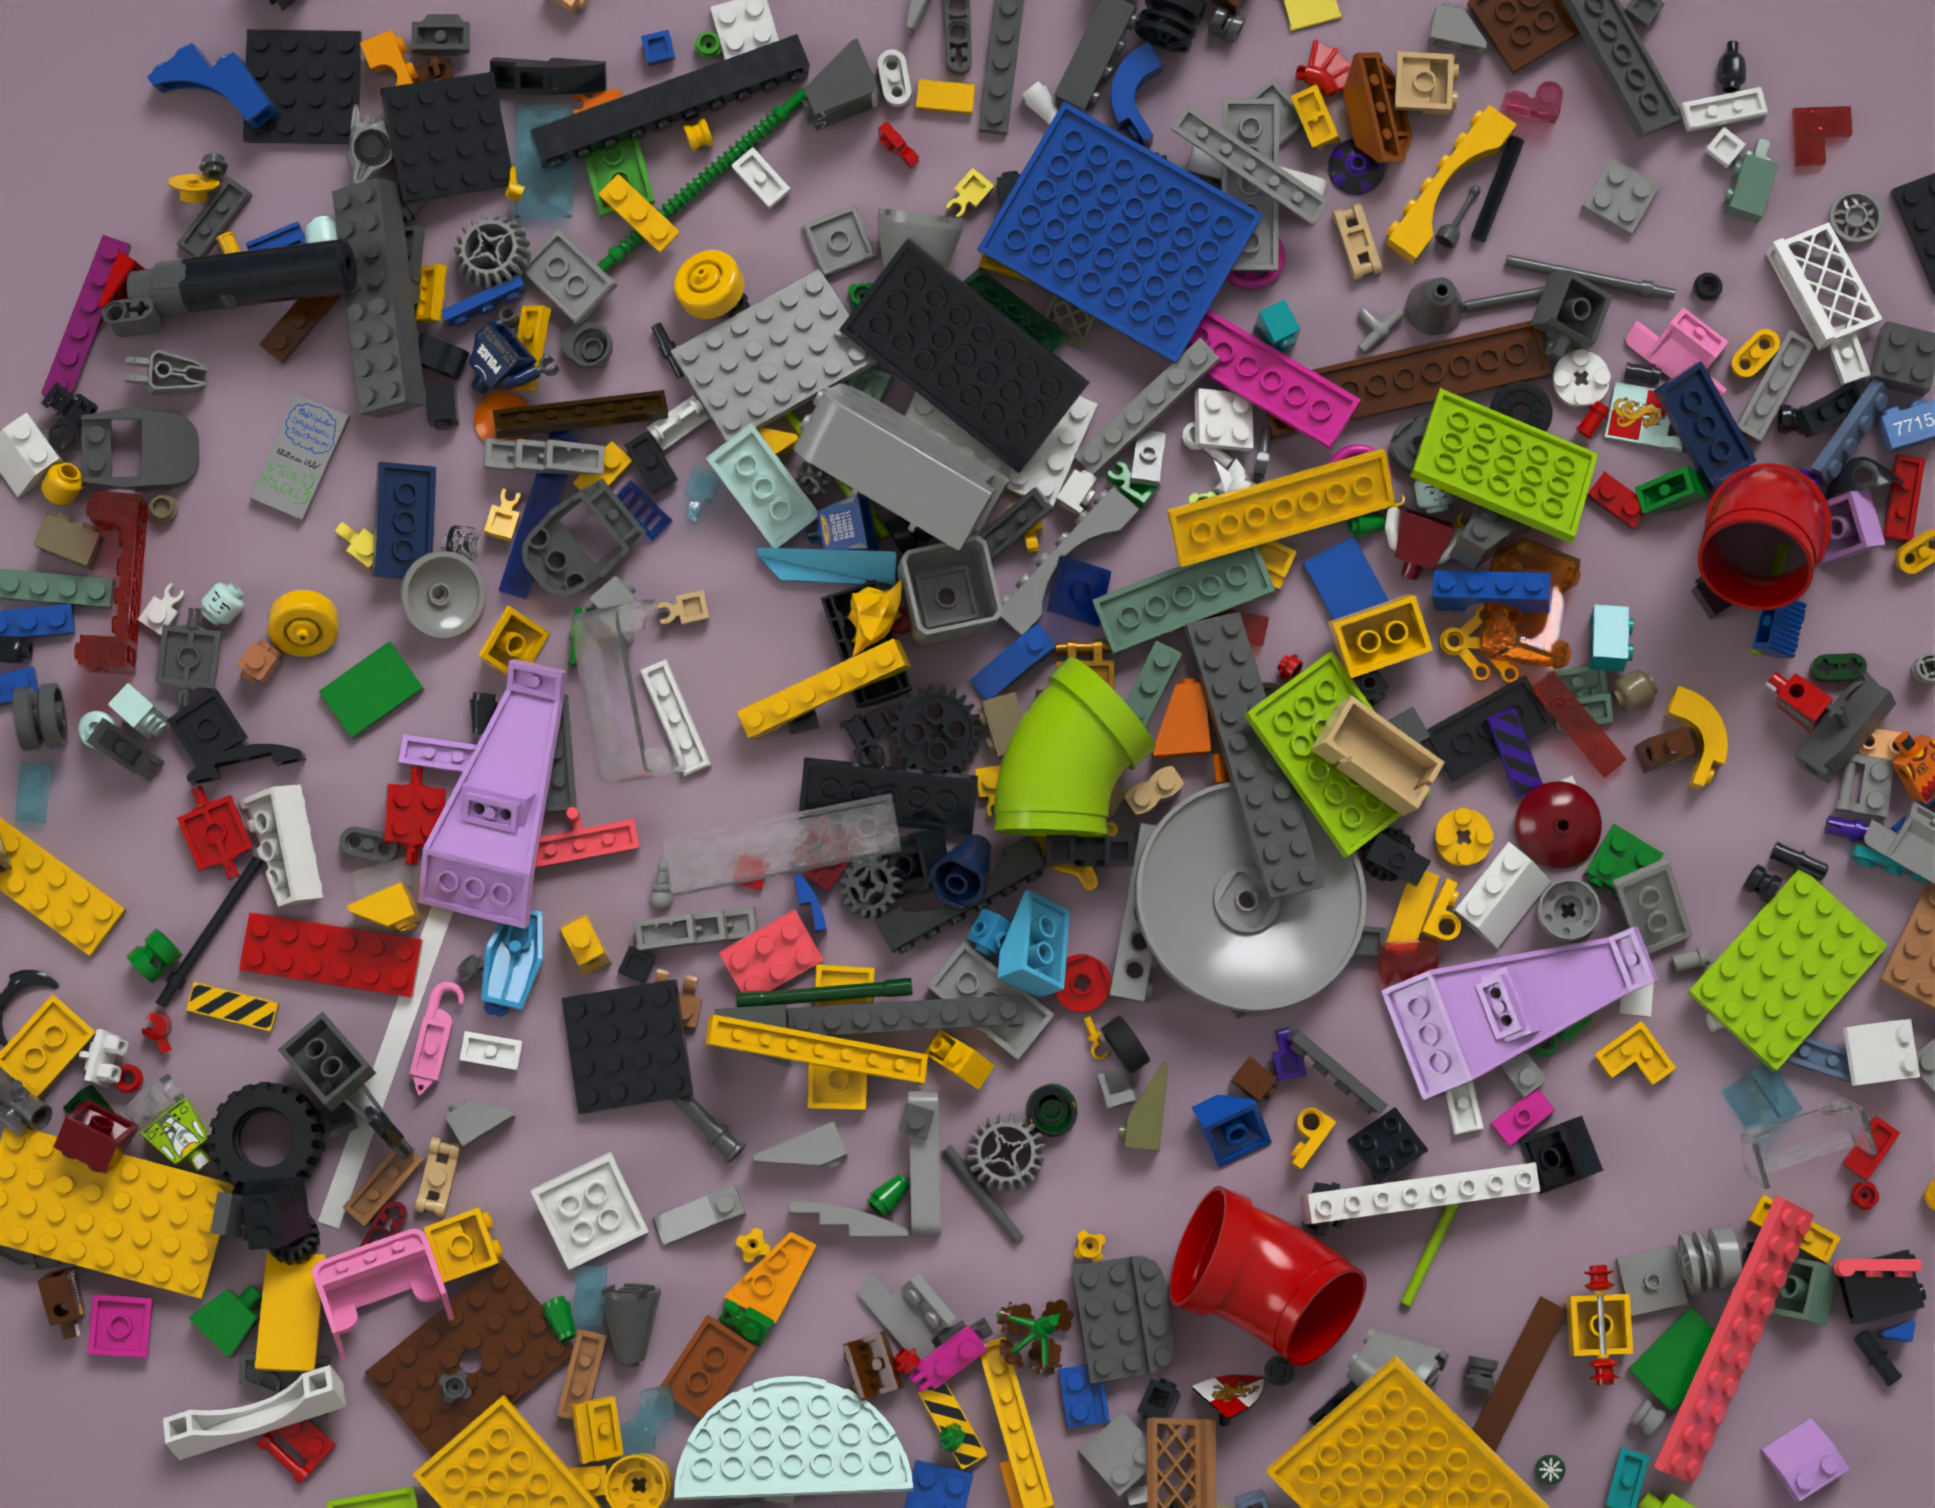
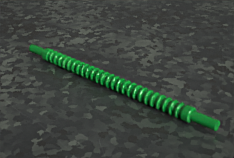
(778, 115)

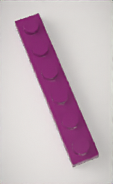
(85, 319)

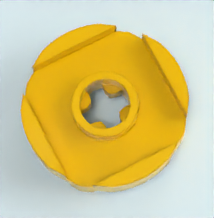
(1446, 837)

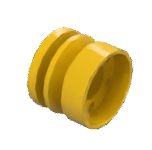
(621, 1482)

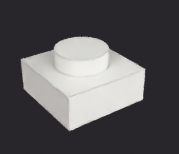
(1725, 147)

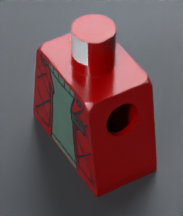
(1809, 705)

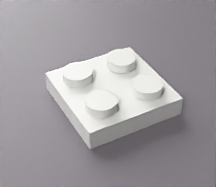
(743, 26)
(1223, 420)

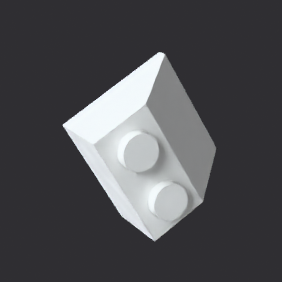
(25, 455)
(1881, 1052)

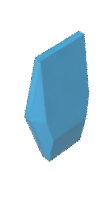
(513, 963)

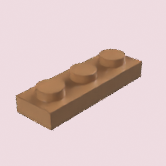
(381, 1186)
(582, 1371)

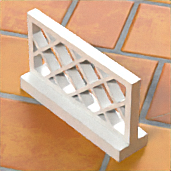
(1805, 299)

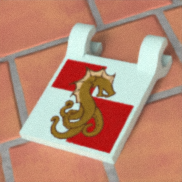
(1639, 418)

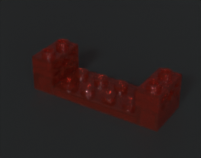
(130, 517)

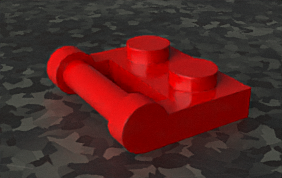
(306, 1439)

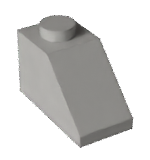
(1455, 31)
(614, 593)
(475, 1120)

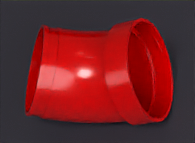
(1772, 497)
(1265, 1277)

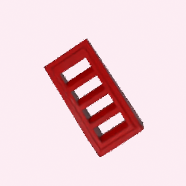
(117, 281)

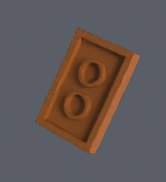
(708, 1366)

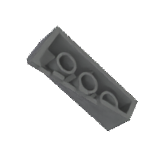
(1095, 52)

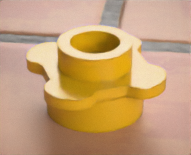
(1086, 1238)
(745, 1241)

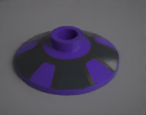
(1353, 179)

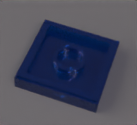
(1075, 588)

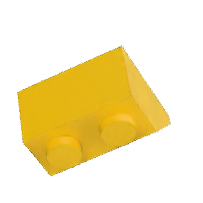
(388, 908)

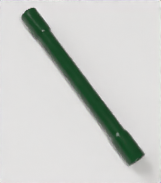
(887, 988)

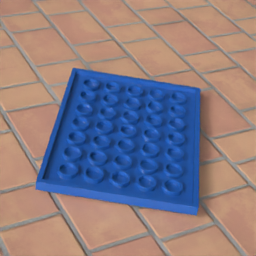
(1120, 232)

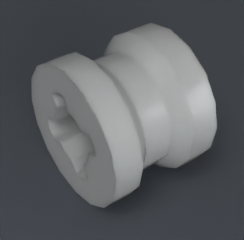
(1647, 1417)

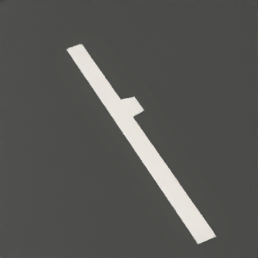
(385, 1069)

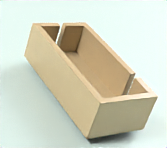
(1377, 755)

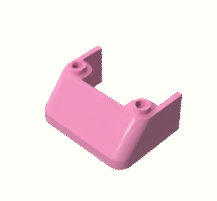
(377, 1273)

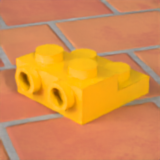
(463, 1244)

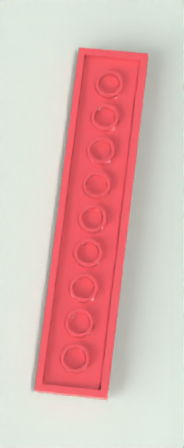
(1734, 1340)

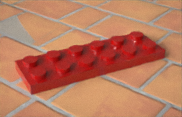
(331, 955)

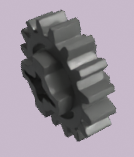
(869, 898)

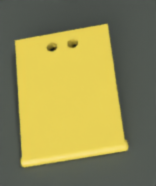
(1310, 12)

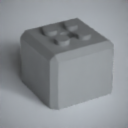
(964, 573)

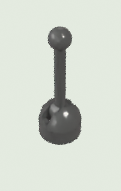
(1449, 234)

